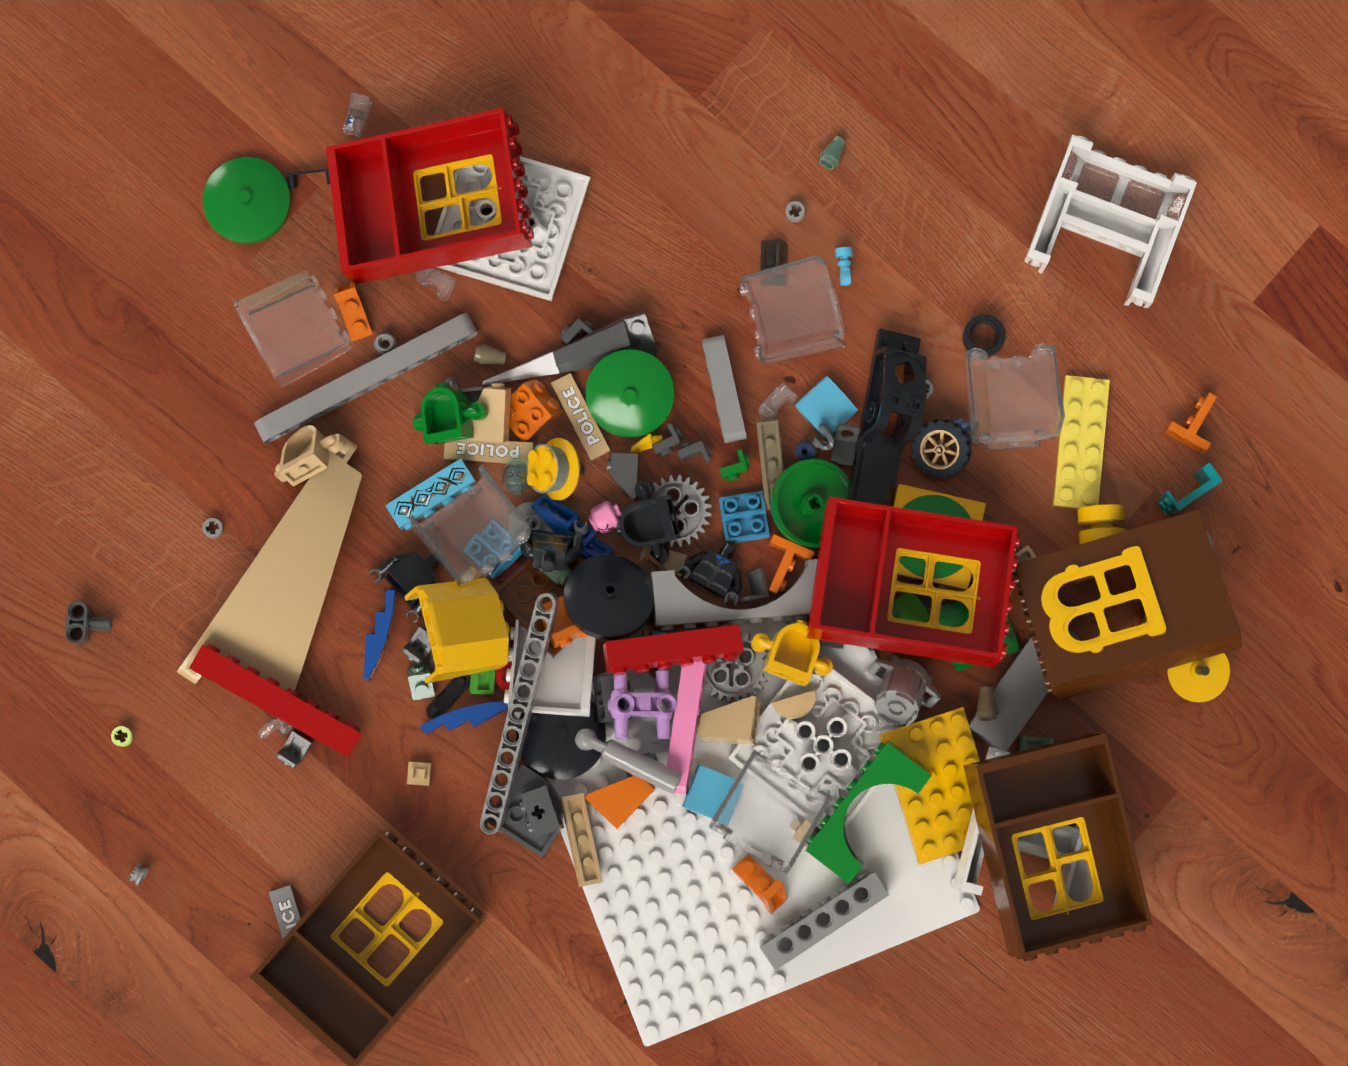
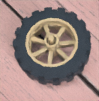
(959, 436)

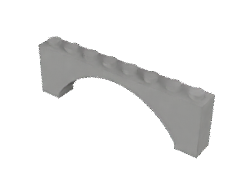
(679, 607)

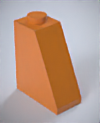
(620, 799)

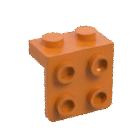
(531, 409)
(564, 630)

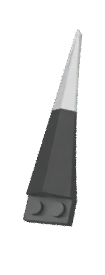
(625, 333)

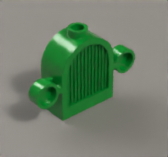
(447, 415)

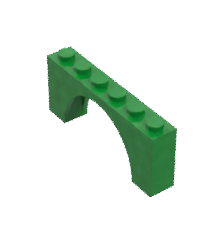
(888, 767)

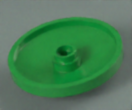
(246, 200)
(629, 392)
(801, 499)

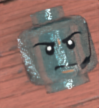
(515, 477)

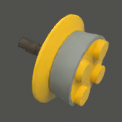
(554, 468)

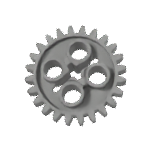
(694, 522)
(752, 669)

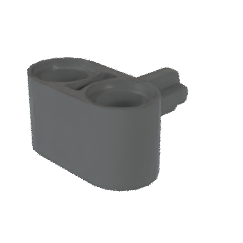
(85, 622)

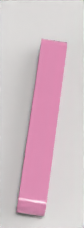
(685, 721)

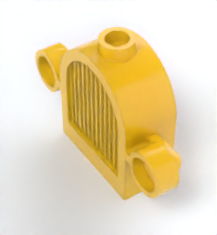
(792, 654)

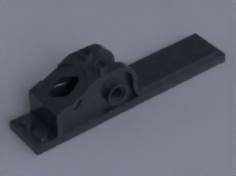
(879, 455)

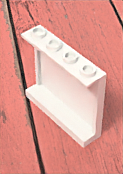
(564, 681)

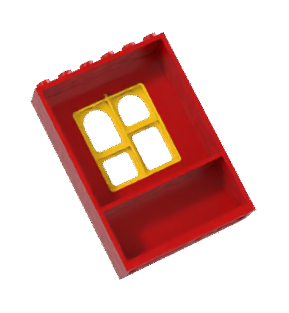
(382, 205)
(859, 581)

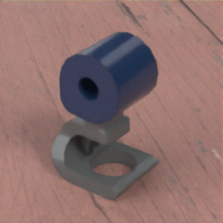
(807, 449)

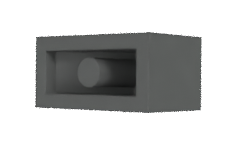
(624, 472)

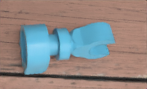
(844, 254)

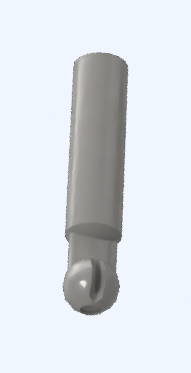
(630, 761)

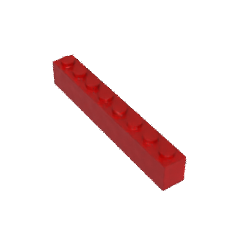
(274, 700)

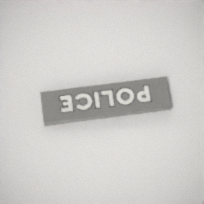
(285, 909)

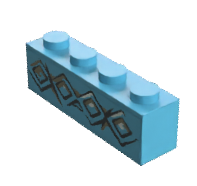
(431, 494)

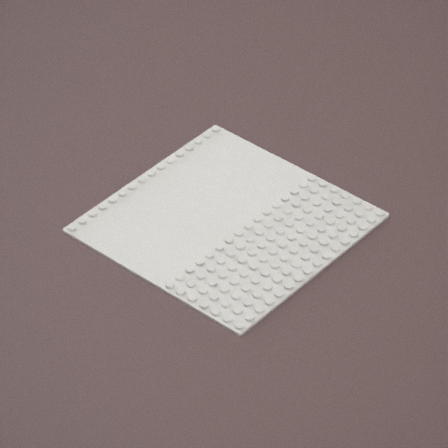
(690, 928)

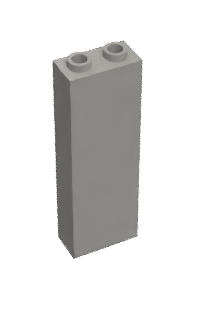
(1016, 699)

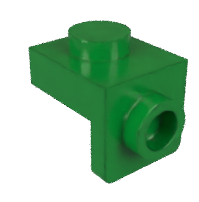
(732, 472)

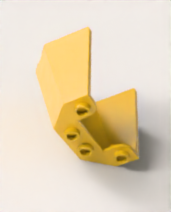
(463, 627)

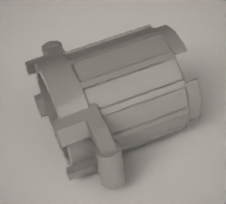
(901, 690)

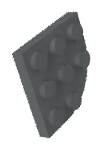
(516, 821)

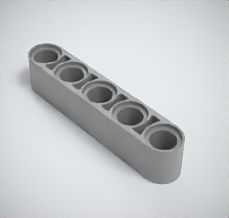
(724, 389)

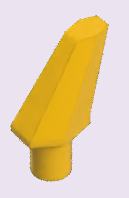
(645, 443)

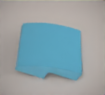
(826, 405)
(707, 791)

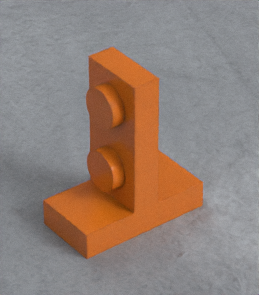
(352, 311)
(1193, 423)
(787, 563)
(768, 890)

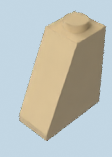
(496, 424)
(731, 723)

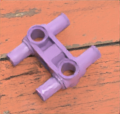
(642, 705)

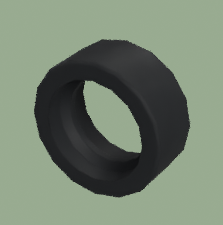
(984, 319)

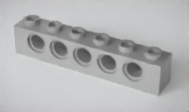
(875, 893)

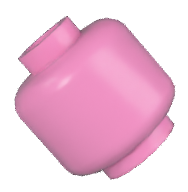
(604, 516)

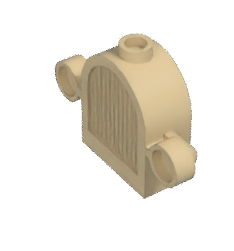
(306, 454)

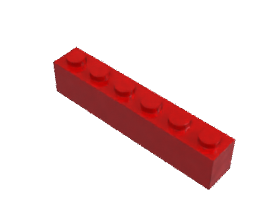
(673, 649)

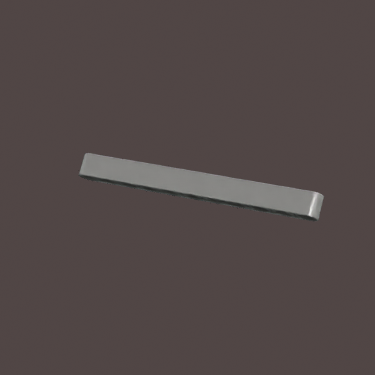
(365, 378)
(512, 721)

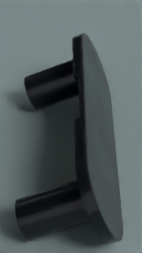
(292, 180)
(447, 697)

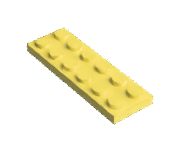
(1081, 442)

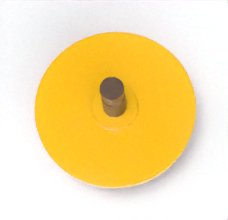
(1200, 679)

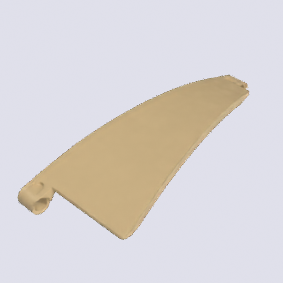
(282, 592)

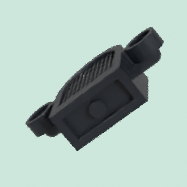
(650, 521)

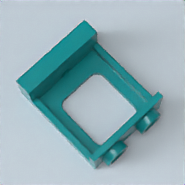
(1205, 476)

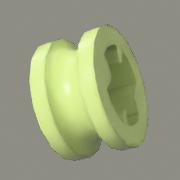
(119, 742)

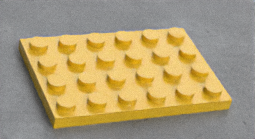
(943, 808)

